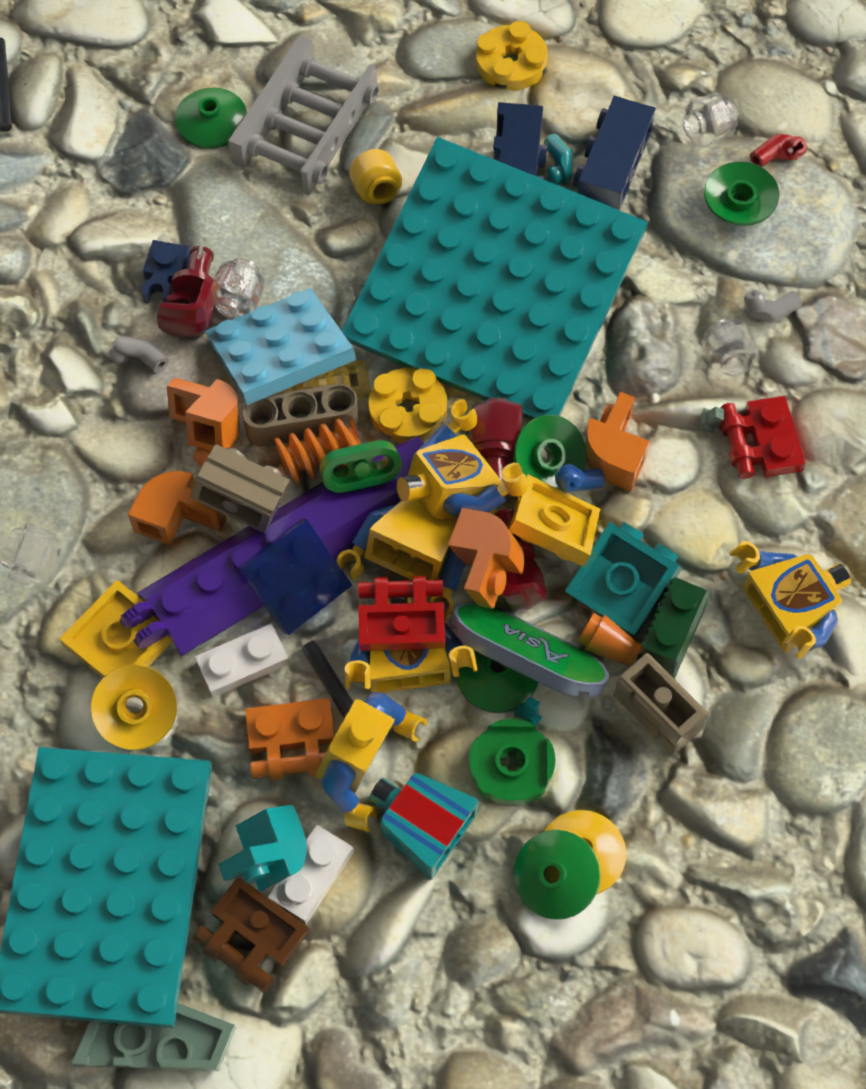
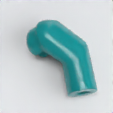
(563, 160)

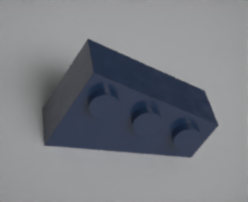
(520, 137)

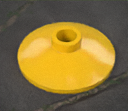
(129, 728)
(601, 836)

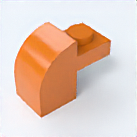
(208, 412)
(612, 448)
(165, 504)
(490, 549)

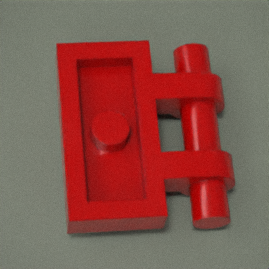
(773, 435)
(401, 625)

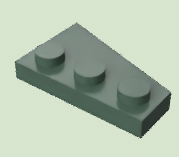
(193, 1045)

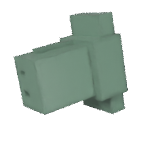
(710, 418)

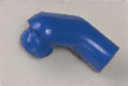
(572, 479)

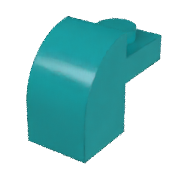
(272, 848)

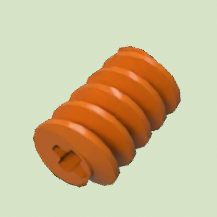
(308, 454)

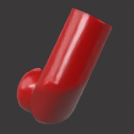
(779, 147)

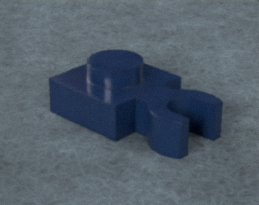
(161, 264)

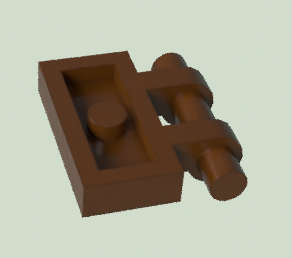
(257, 921)

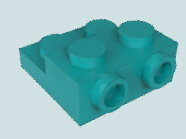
(624, 577)

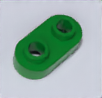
(359, 466)

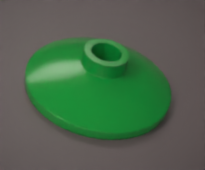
(205, 127)
(742, 182)
(559, 440)
(494, 690)
(578, 874)

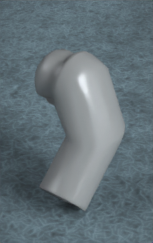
(772, 311)
(124, 347)

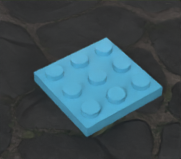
(280, 345)

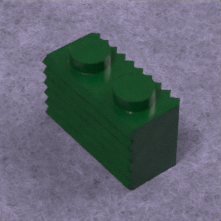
(674, 624)

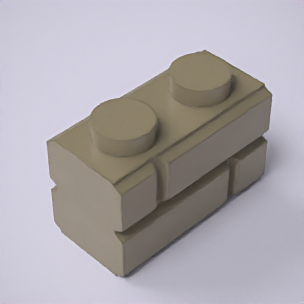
(240, 487)
(660, 703)

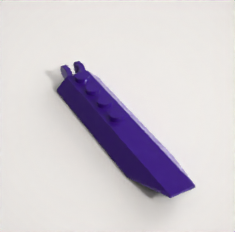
(211, 591)

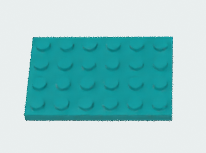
(104, 887)

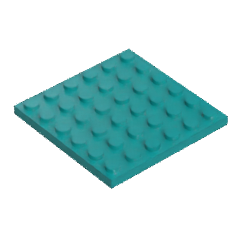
(494, 280)

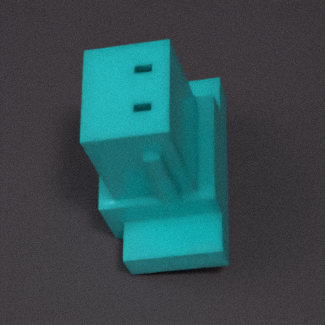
(529, 711)

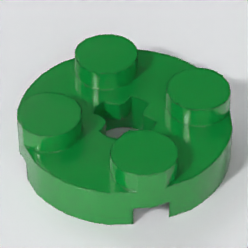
(498, 783)

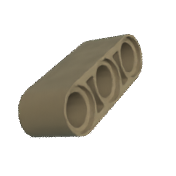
(282, 407)

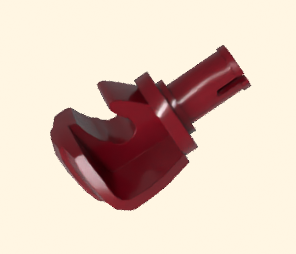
(192, 303)
(496, 431)
(523, 589)

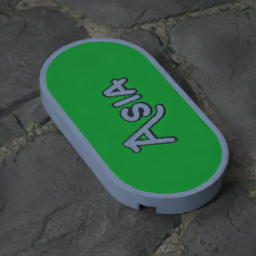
(529, 650)

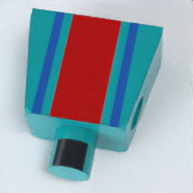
(424, 819)

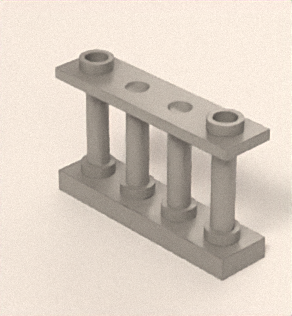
(283, 89)

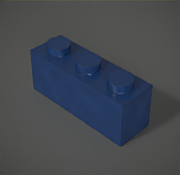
(615, 151)

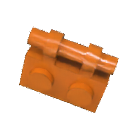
(285, 728)

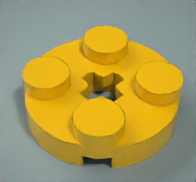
(511, 39)
(407, 384)

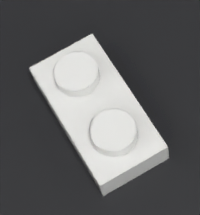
(242, 660)
(307, 888)

